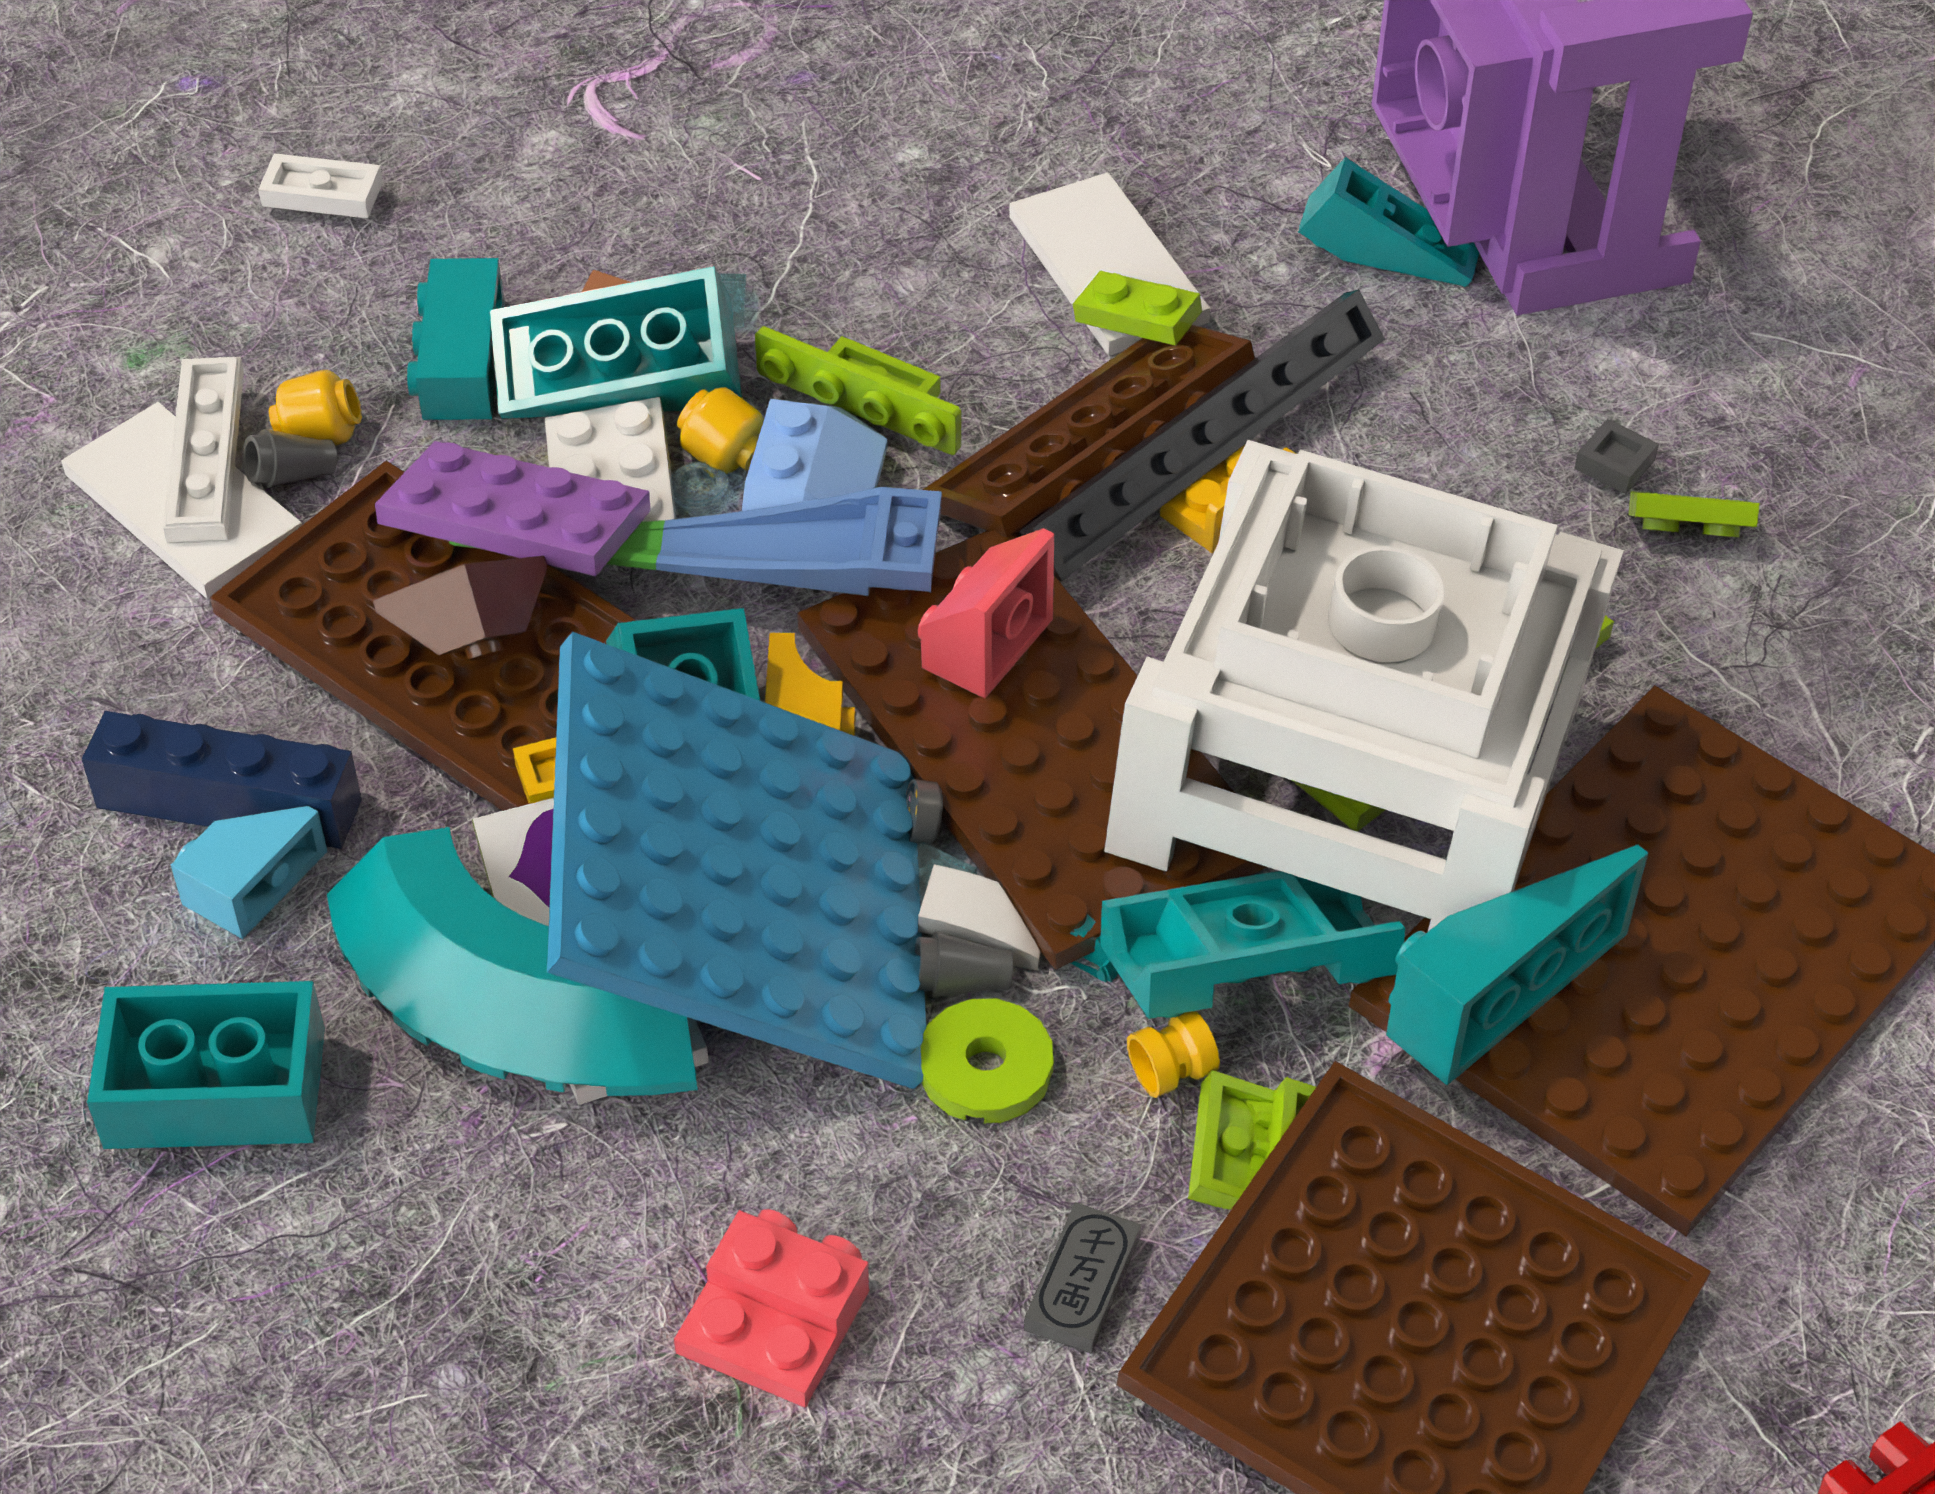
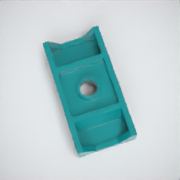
(1226, 931)

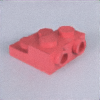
(774, 1305)

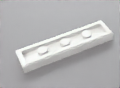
(203, 450)

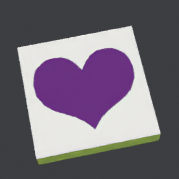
(518, 857)

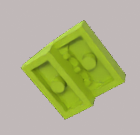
(1237, 1133)

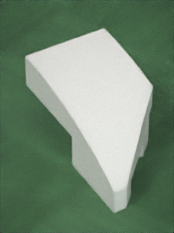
(977, 912)

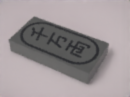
(1082, 1277)

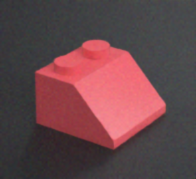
(991, 614)

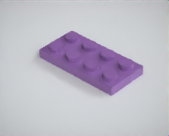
(514, 507)

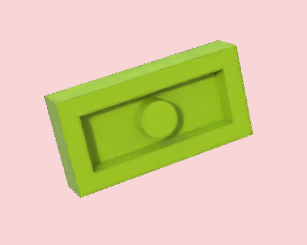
(1137, 307)
(1719, 516)

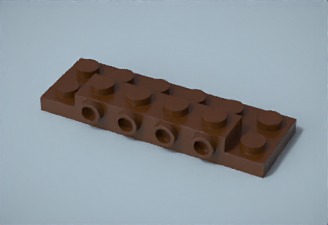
(1087, 429)

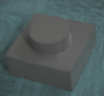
(1616, 456)

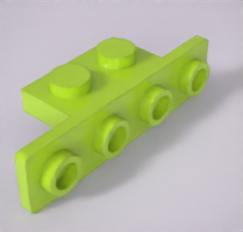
(864, 384)

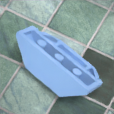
(811, 455)

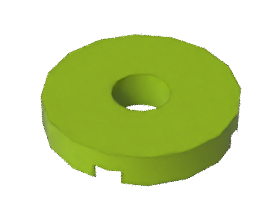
(993, 1028)

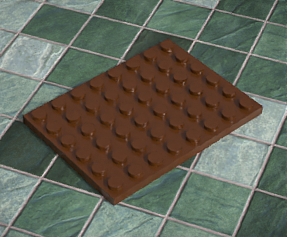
(1746, 970)

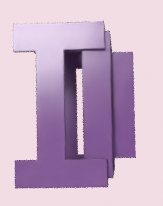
(1495, 119)

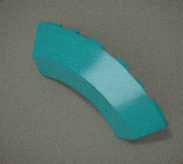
(478, 979)

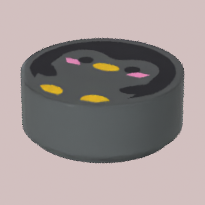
(926, 808)

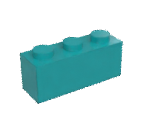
(455, 339)

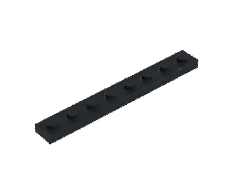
(1207, 432)

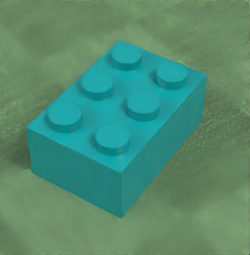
(207, 1065)

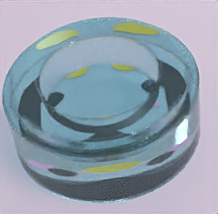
(700, 490)

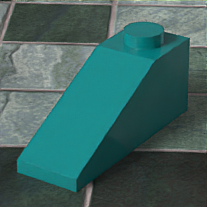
(1381, 228)

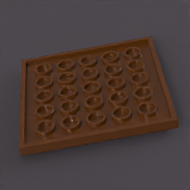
(1411, 1313)

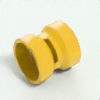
(1173, 1053)

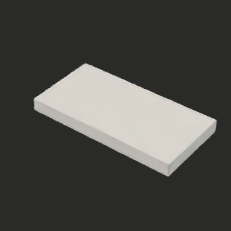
(1092, 230)
(129, 479)

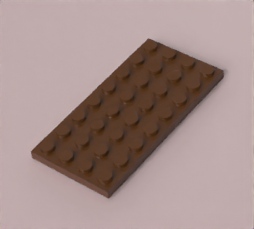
(317, 613)
(1026, 765)

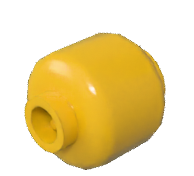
(317, 407)
(720, 429)

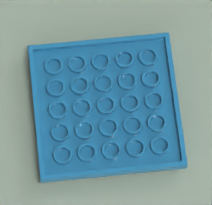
(733, 864)

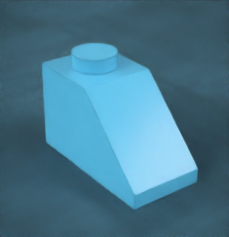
(247, 865)

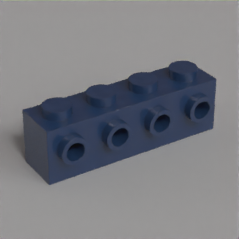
(216, 774)

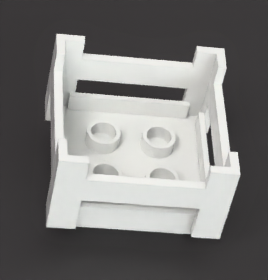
(1374, 654)

